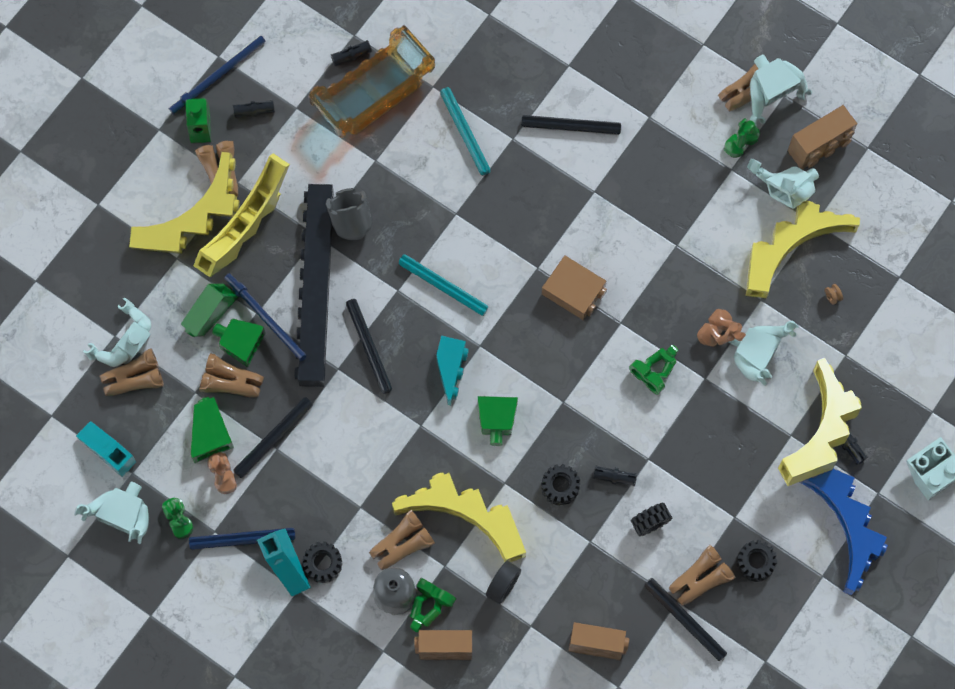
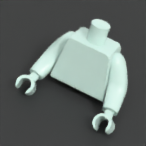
(773, 82)
(789, 186)
(129, 342)
(758, 348)
(120, 510)

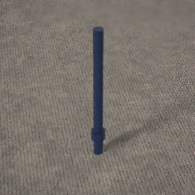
(216, 75)
(241, 291)

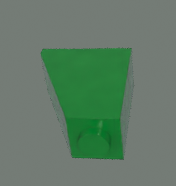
(208, 309)
(208, 431)

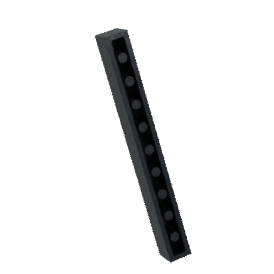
(315, 286)

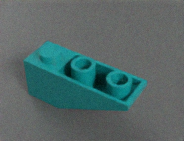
(449, 360)
(106, 448)
(284, 561)

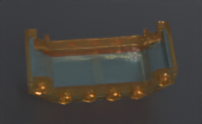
(375, 85)

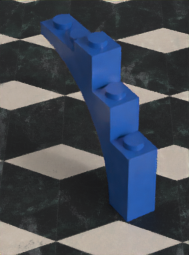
(862, 542)

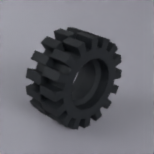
(569, 475)
(651, 519)
(322, 549)
(747, 569)

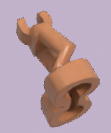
(720, 321)
(224, 478)

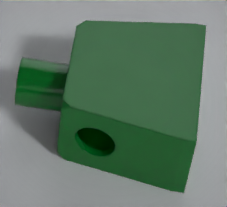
(198, 116)
(240, 339)
(497, 417)

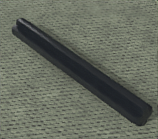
(571, 124)
(369, 346)
(273, 437)
(685, 619)

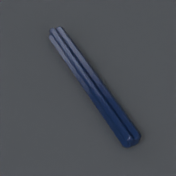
(233, 539)

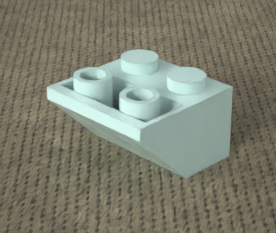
(933, 468)

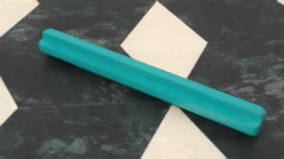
(465, 131)
(443, 285)

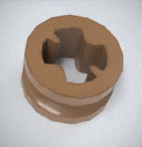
(833, 294)

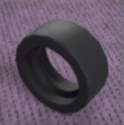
(503, 582)

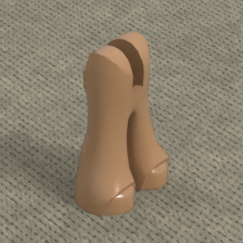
(738, 91)
(207, 158)
(145, 362)
(219, 368)
(407, 526)
(707, 560)

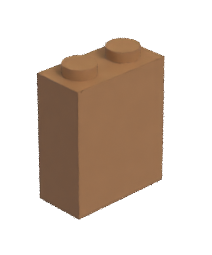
(574, 288)
(598, 641)
(444, 645)

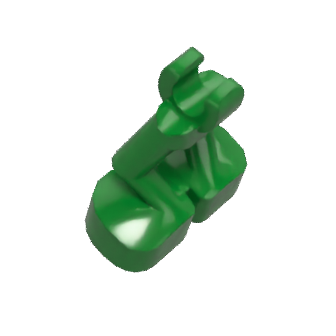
(746, 135)
(653, 380)
(180, 524)
(441, 599)

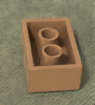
(822, 137)

